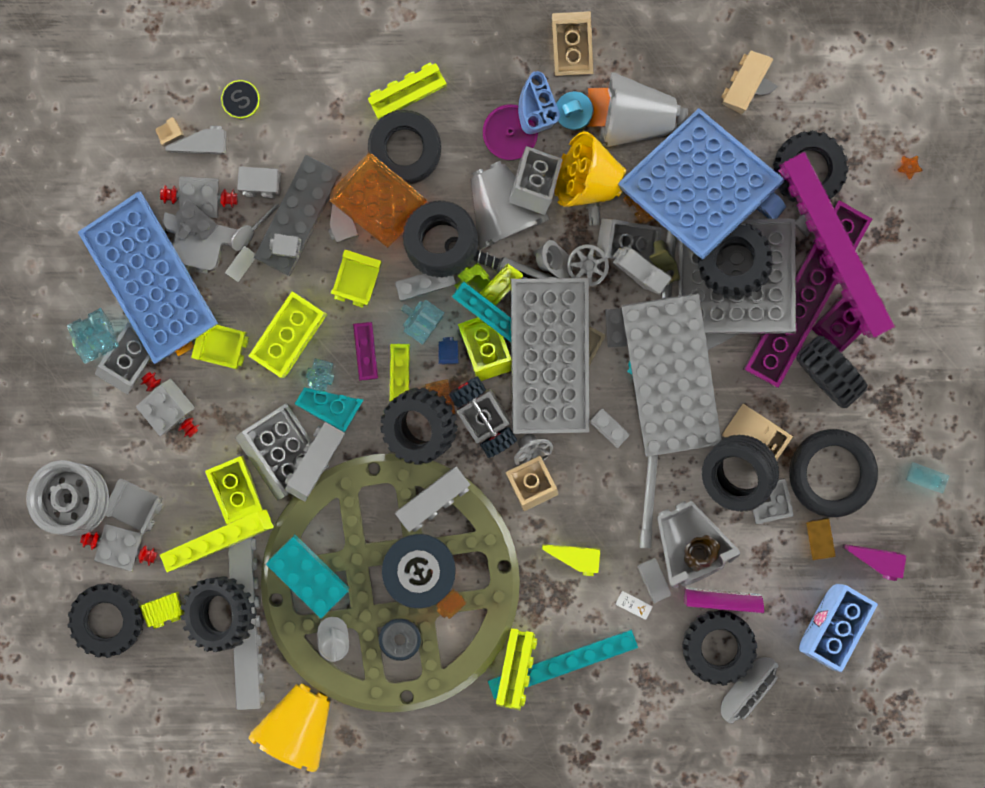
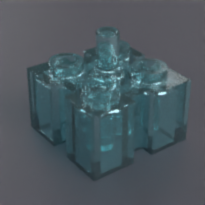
(422, 320)
(93, 335)

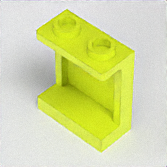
(356, 278)
(221, 346)

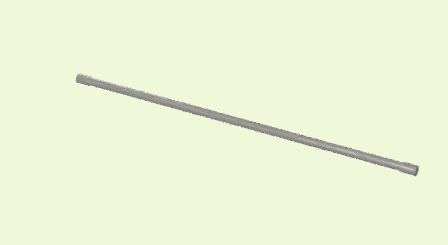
(646, 532)

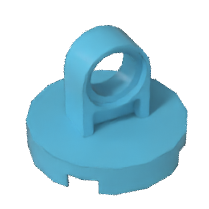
(575, 110)

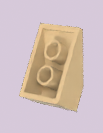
(572, 43)

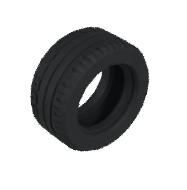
(726, 493)

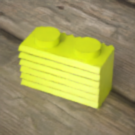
(162, 609)

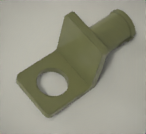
(664, 261)

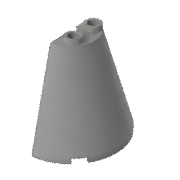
(637, 113)
(493, 212)
(677, 531)

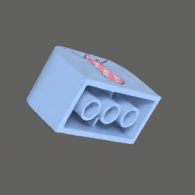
(837, 626)

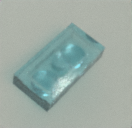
(927, 477)

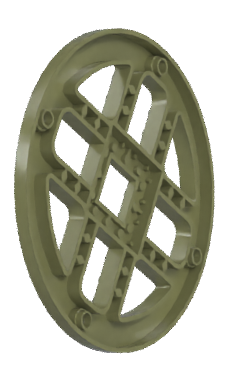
(376, 691)

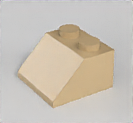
(532, 483)

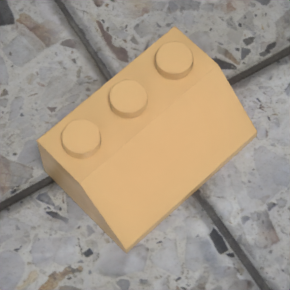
(746, 81)

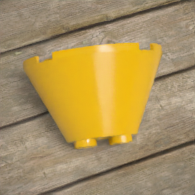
(588, 173)

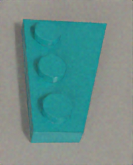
(329, 407)

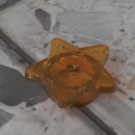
(910, 171)

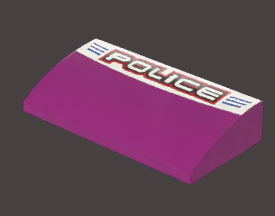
(723, 600)

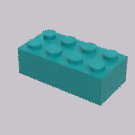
(307, 576)

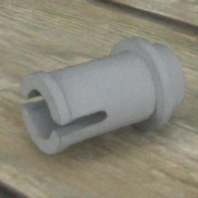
(594, 214)

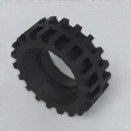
(130, 612)
(198, 619)

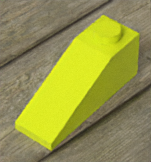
(579, 558)

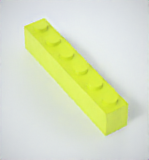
(216, 541)

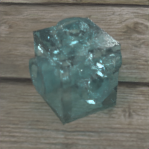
(320, 375)

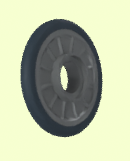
(411, 635)

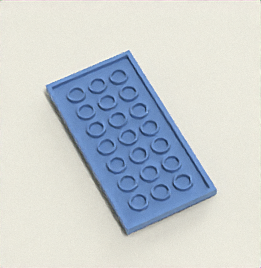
(147, 277)

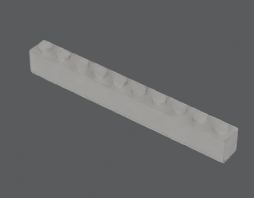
(247, 656)

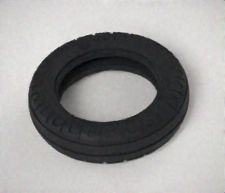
(867, 480)

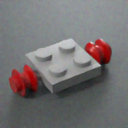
(201, 192)
(118, 547)

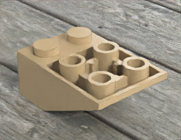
(753, 424)

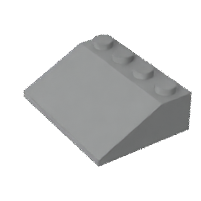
(275, 447)

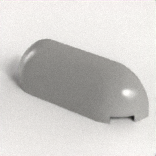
(749, 690)

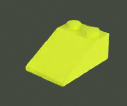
(485, 349)
(234, 489)

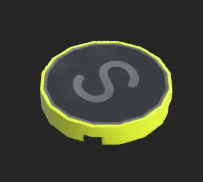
(240, 99)

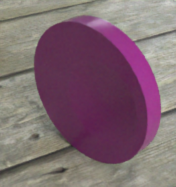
(505, 135)

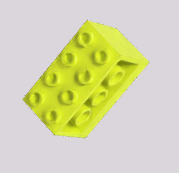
(288, 335)

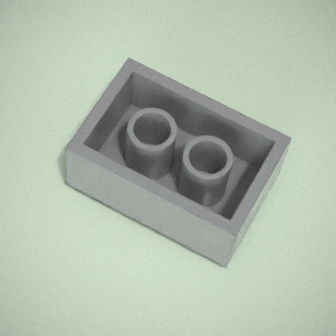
(535, 180)

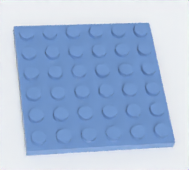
(700, 183)

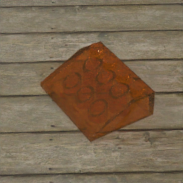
(376, 199)

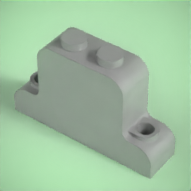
(195, 250)
(641, 270)

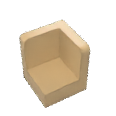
(169, 132)

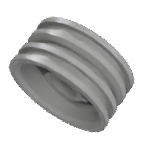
(67, 498)

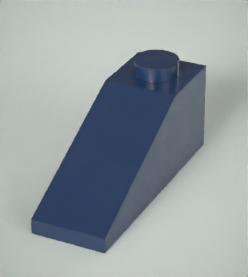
(448, 351)

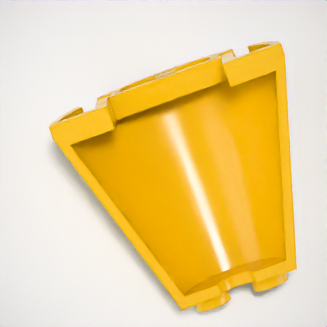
(295, 728)

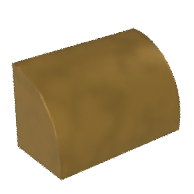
(821, 539)

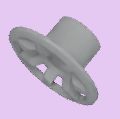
(588, 264)
(531, 448)

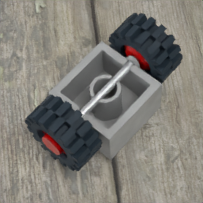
(483, 416)

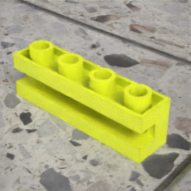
(407, 91)
(515, 669)

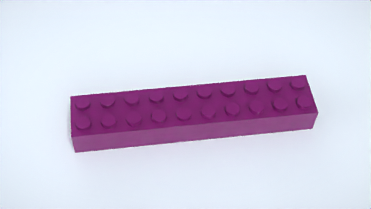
(836, 246)
(814, 285)

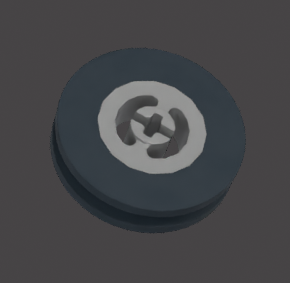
(398, 581)

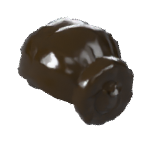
(701, 552)

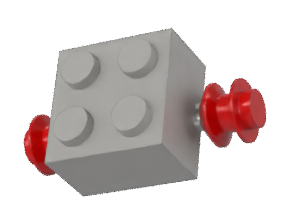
(166, 406)

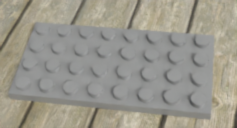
(550, 355)
(671, 374)

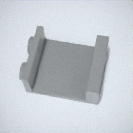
(134, 506)

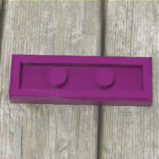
(365, 351)

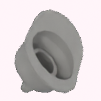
(553, 259)
(333, 639)

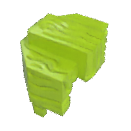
(475, 277)

